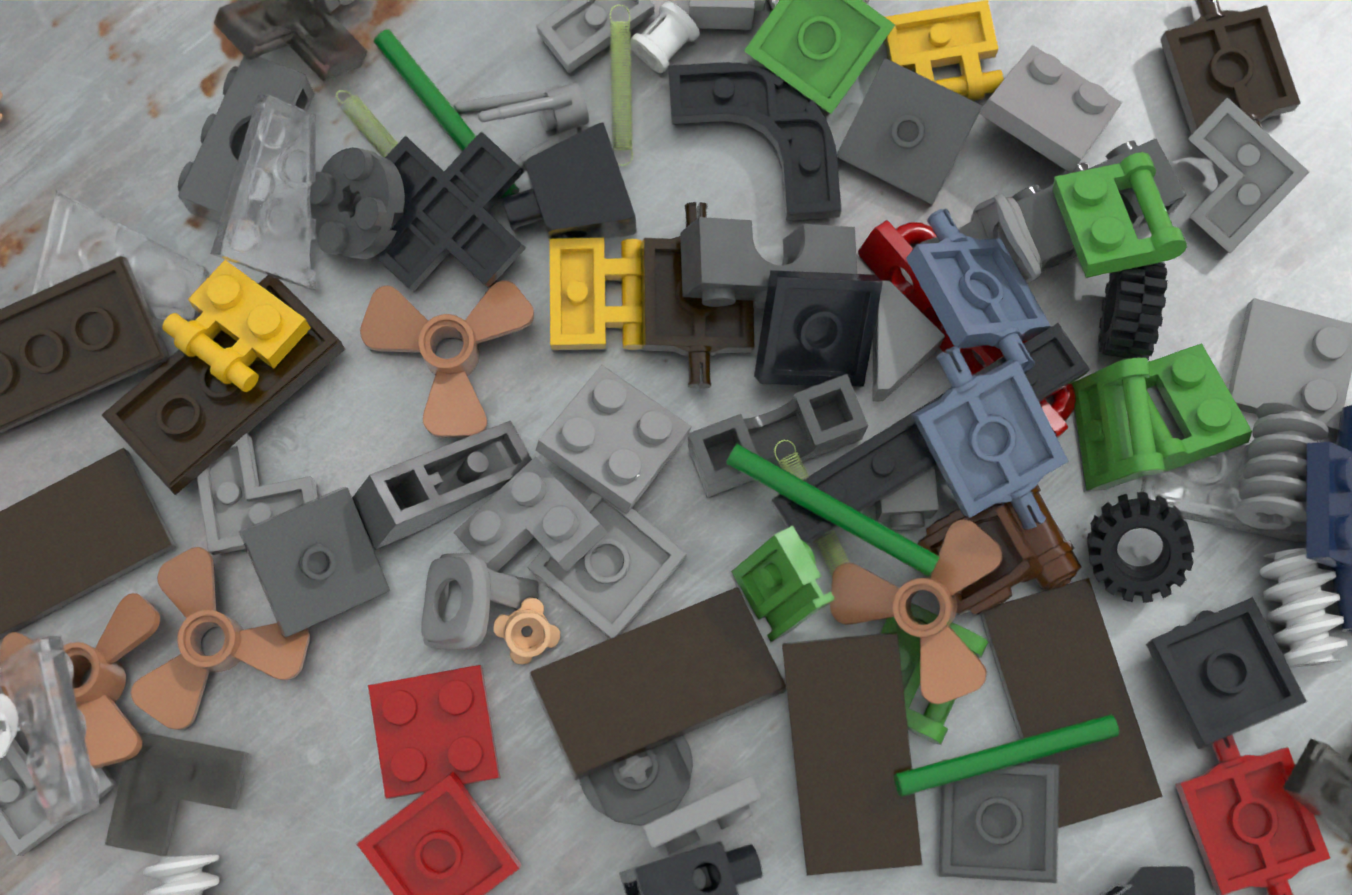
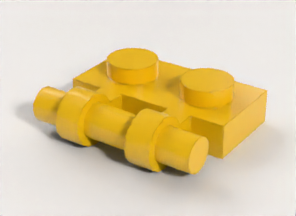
(948, 37)
(579, 294)
(247, 314)

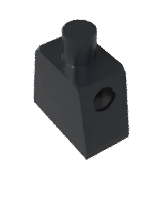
(575, 190)
(675, 873)

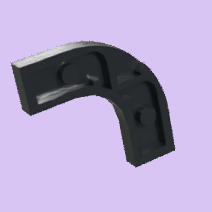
(780, 112)

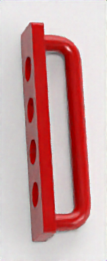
(886, 254)

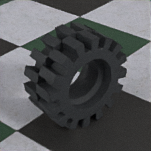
(1133, 311)
(1147, 579)

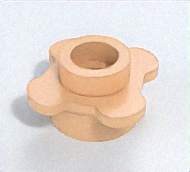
(525, 647)

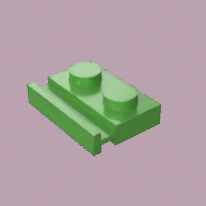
(782, 582)

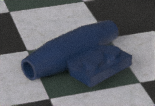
(1331, 511)

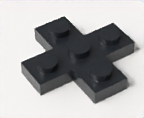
(451, 213)

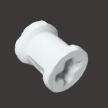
(664, 36)

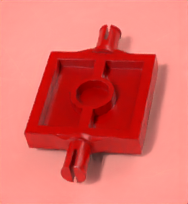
(1249, 823)

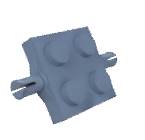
(977, 291)
(990, 438)

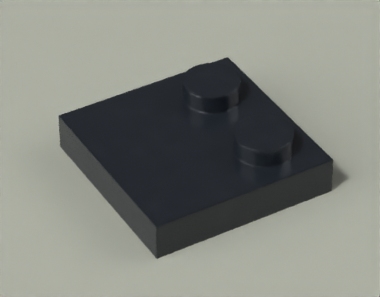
(817, 327)
(1225, 673)

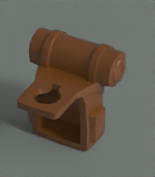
(1027, 554)

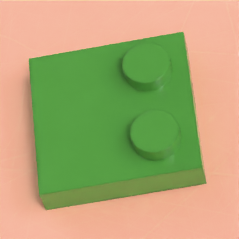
(820, 45)

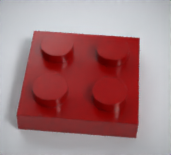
(433, 728)
(440, 846)

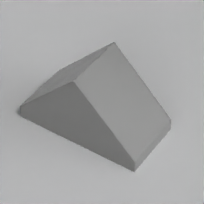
(900, 341)

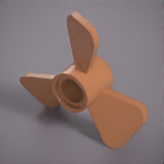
(397, 326)
(946, 662)
(176, 688)
(108, 732)

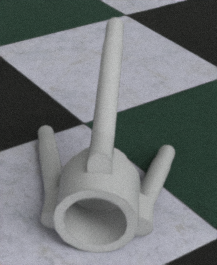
(558, 108)

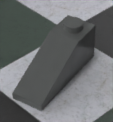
(438, 483)

